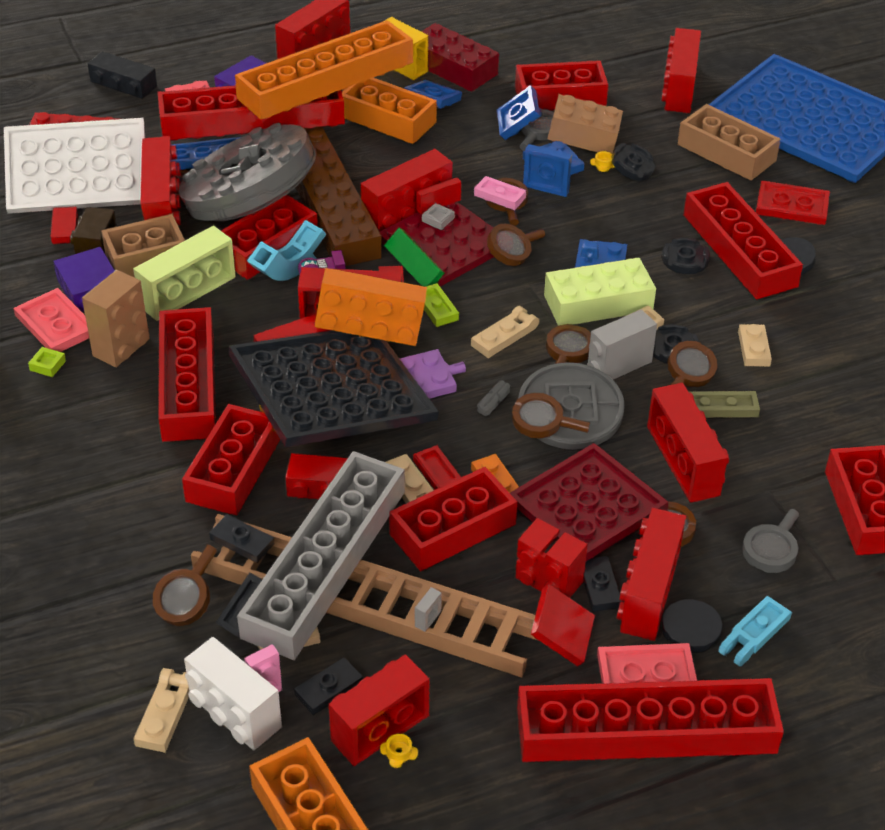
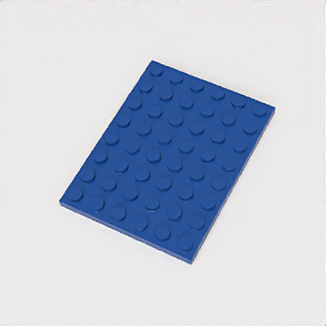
(811, 116)

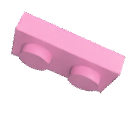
(500, 193)
(267, 665)

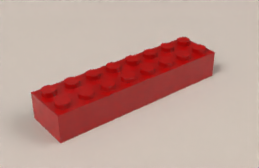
(220, 113)
(648, 720)

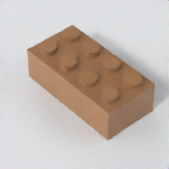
(728, 141)

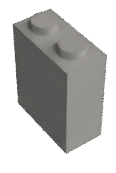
(623, 344)

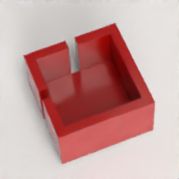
(560, 567)

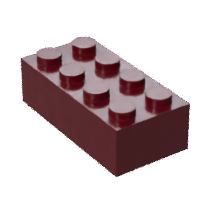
(460, 58)

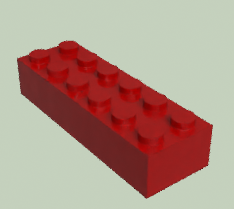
(743, 240)
(186, 374)

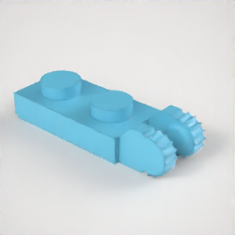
(756, 629)

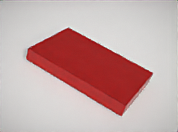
(793, 202)

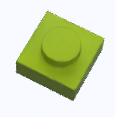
(47, 361)

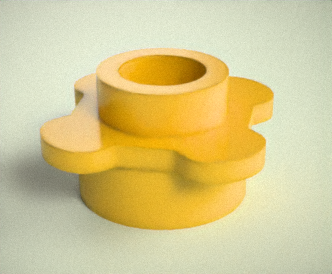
(602, 161)
(398, 742)

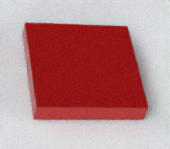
(562, 625)

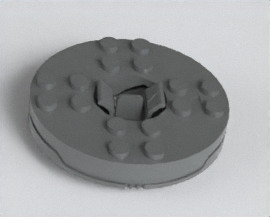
(248, 173)

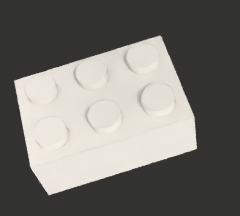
(233, 693)

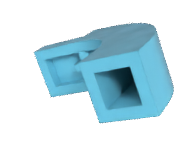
(283, 263)

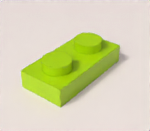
(439, 307)

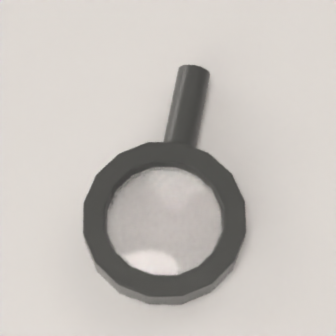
(538, 129)
(772, 546)

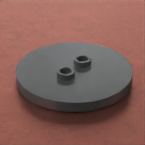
(584, 396)

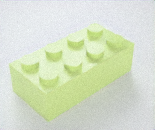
(186, 271)
(599, 291)

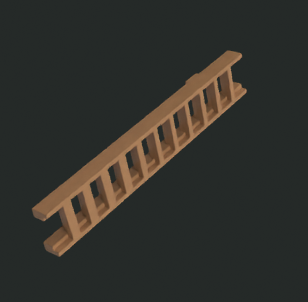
(401, 584)

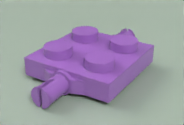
(433, 372)

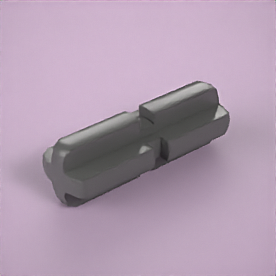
(494, 397)

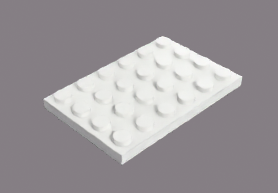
(73, 165)

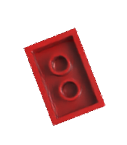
(378, 709)

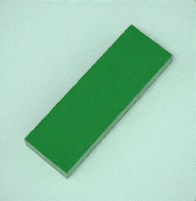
(414, 258)

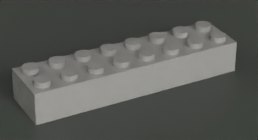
(321, 555)

